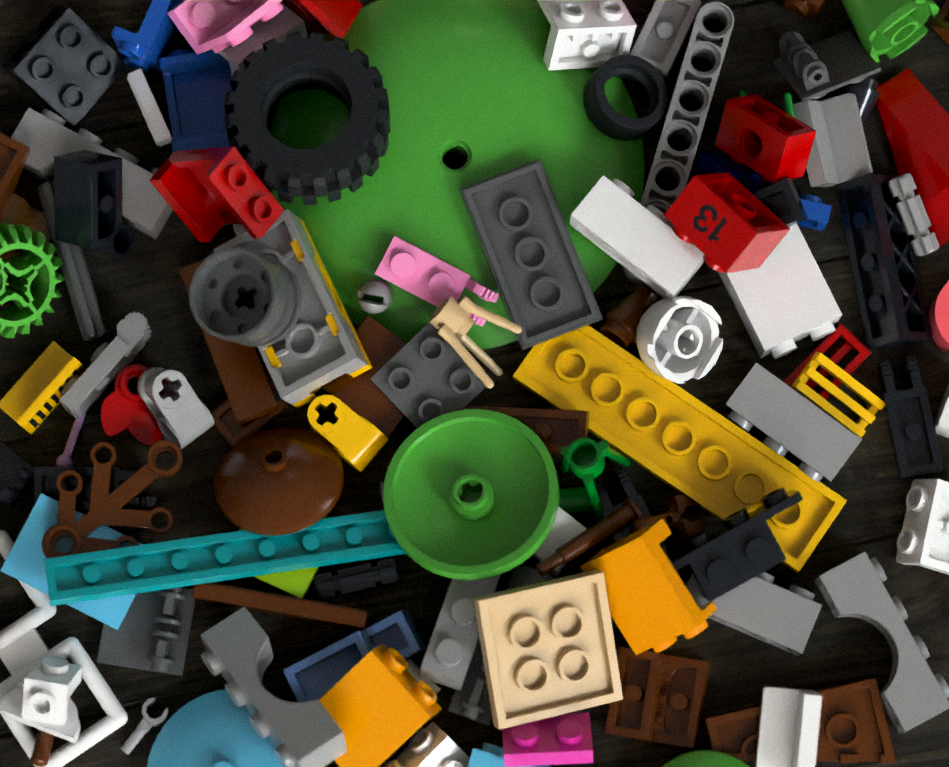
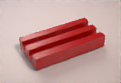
(851, 342)

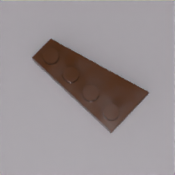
(849, 727)

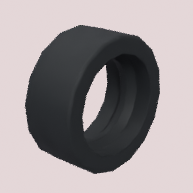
(645, 77)

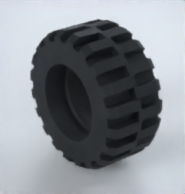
(301, 66)

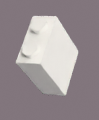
(784, 298)

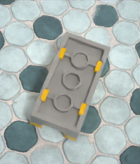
(324, 339)

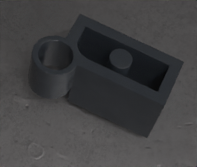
(91, 203)

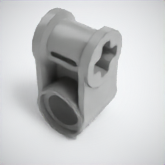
(177, 412)

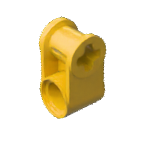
(351, 435)

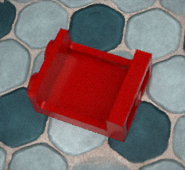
(214, 190)

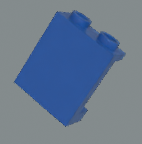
(152, 39)
(196, 98)

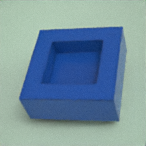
(817, 213)

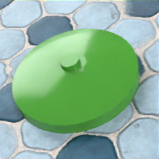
(471, 494)

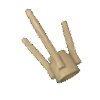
(454, 322)

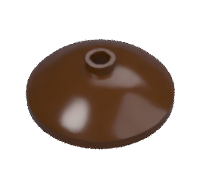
(279, 495)

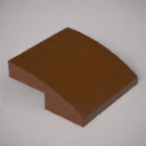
(360, 392)
(660, 698)

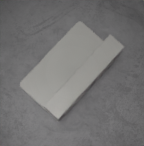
(839, 142)

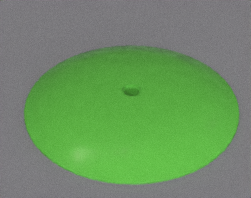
(468, 85)

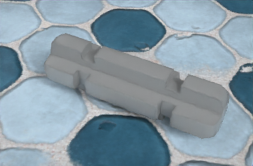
(913, 214)

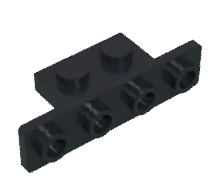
(738, 549)

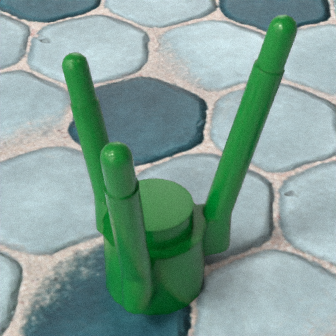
(587, 462)

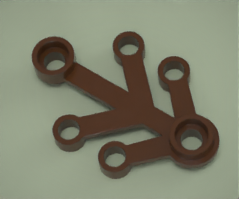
(106, 507)

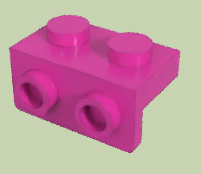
(549, 741)

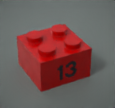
(725, 223)

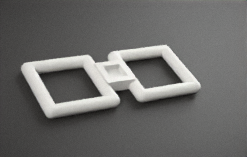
(20, 651)

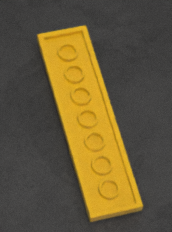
(677, 436)

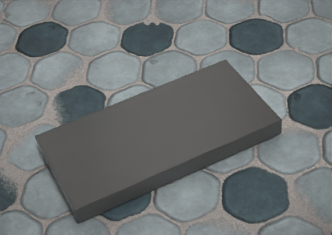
(531, 254)

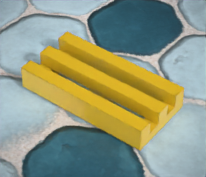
(866, 416)

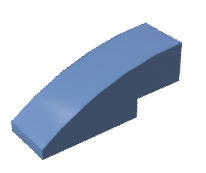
(321, 671)

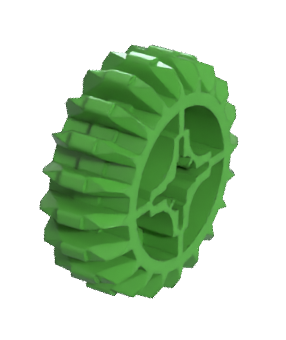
(29, 279)

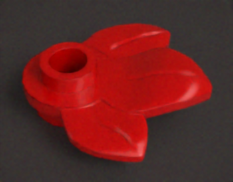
(128, 411)

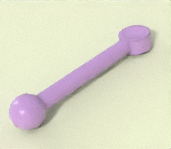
(65, 458)

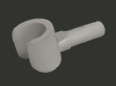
(144, 726)

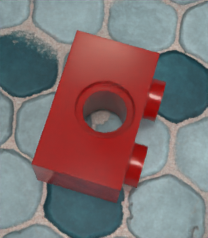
(765, 138)

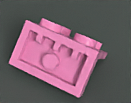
(220, 22)

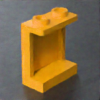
(646, 591)
(378, 707)

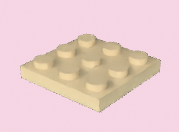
(548, 648)

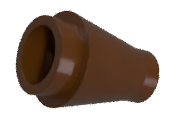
(622, 320)

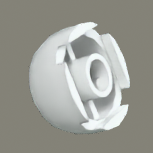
(679, 338)

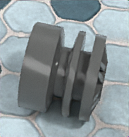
(224, 292)

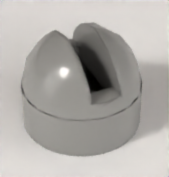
(375, 288)

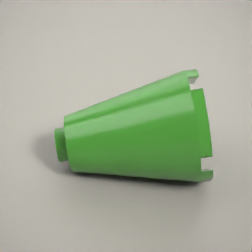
(889, 25)

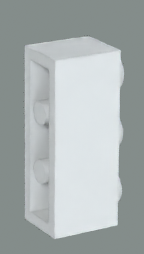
(636, 237)

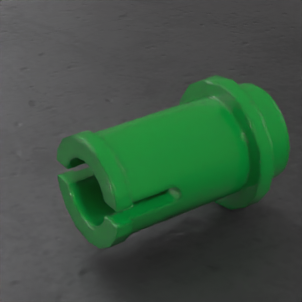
(574, 500)

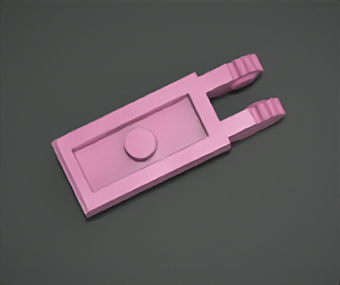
(428, 275)

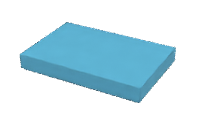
(28, 565)

